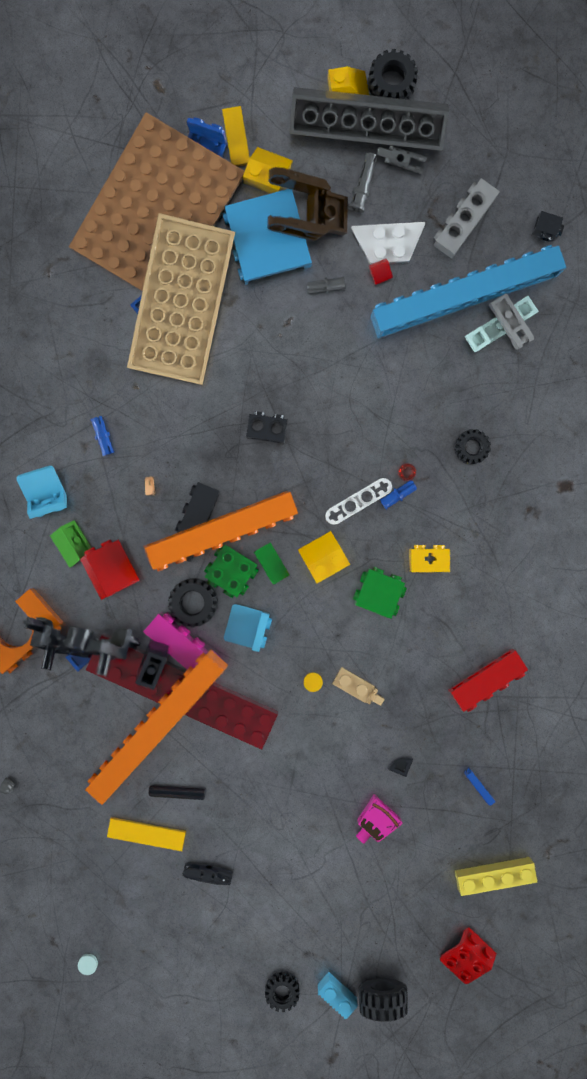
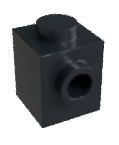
(548, 226)

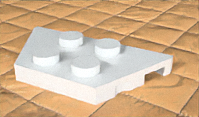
(388, 241)

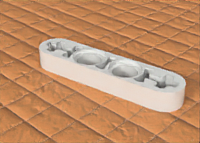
(360, 504)

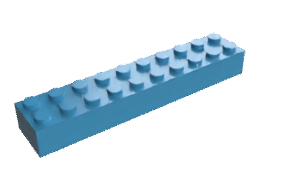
(467, 291)

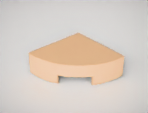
(149, 486)

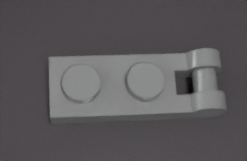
(511, 321)

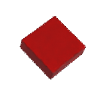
(381, 271)

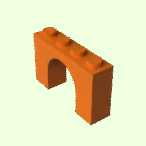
(34, 607)

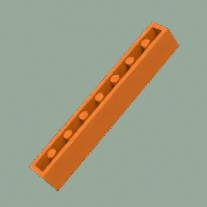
(220, 530)

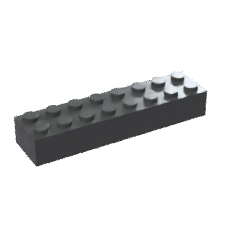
(368, 118)

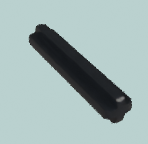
(176, 792)

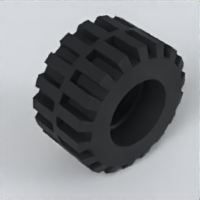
(393, 62)
(177, 609)
(383, 999)

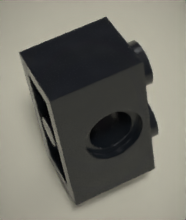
(152, 664)

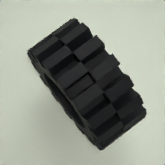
(476, 435)
(290, 1000)

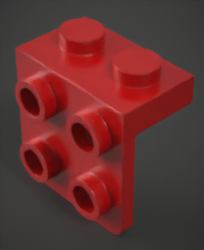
(469, 958)

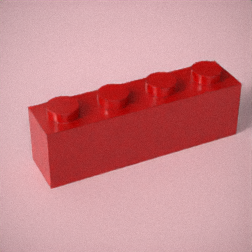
(488, 680)

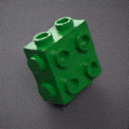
(230, 571)
(380, 592)

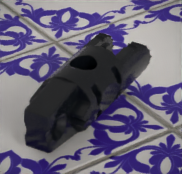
(207, 874)

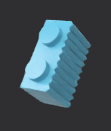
(337, 995)

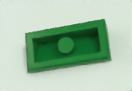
(271, 563)

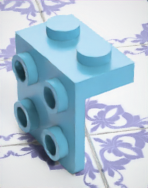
(42, 491)
(247, 627)

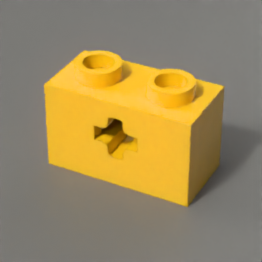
(440, 563)

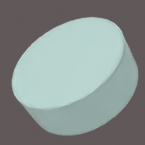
(87, 964)

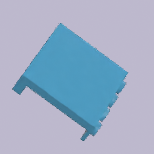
(262, 250)

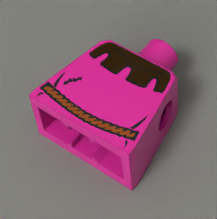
(377, 821)

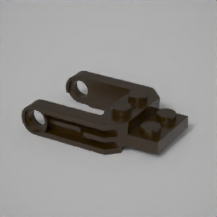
(324, 209)

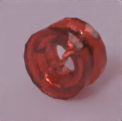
(403, 467)

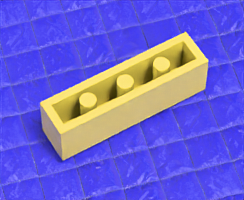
(496, 876)

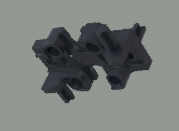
(79, 643)

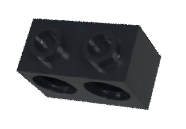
(266, 433)

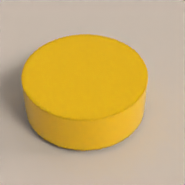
(313, 682)

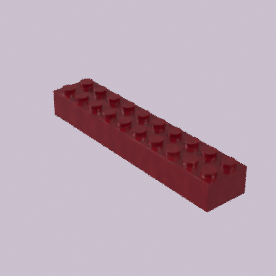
(217, 707)

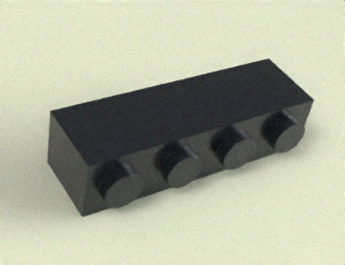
(198, 509)

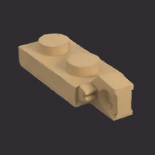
(357, 687)

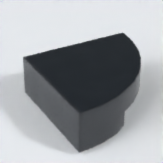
(401, 765)

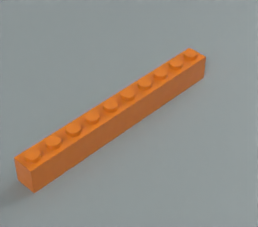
(160, 722)

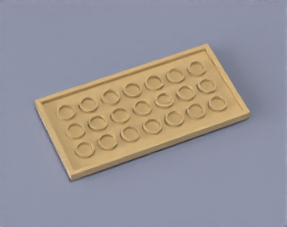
(180, 299)

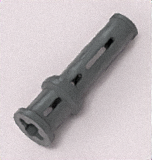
(361, 191)

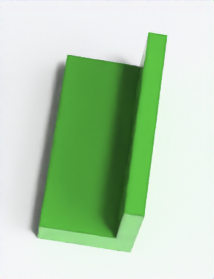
(70, 542)

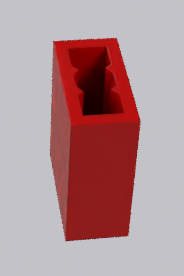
(109, 568)

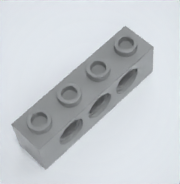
(486, 195)

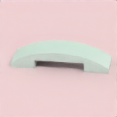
(493, 329)

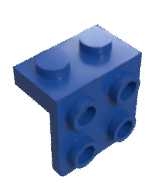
(209, 136)

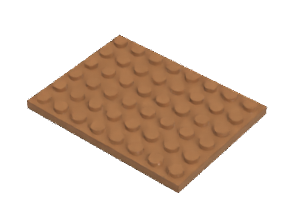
(153, 176)

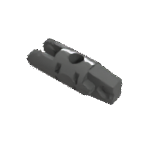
(392, 157)

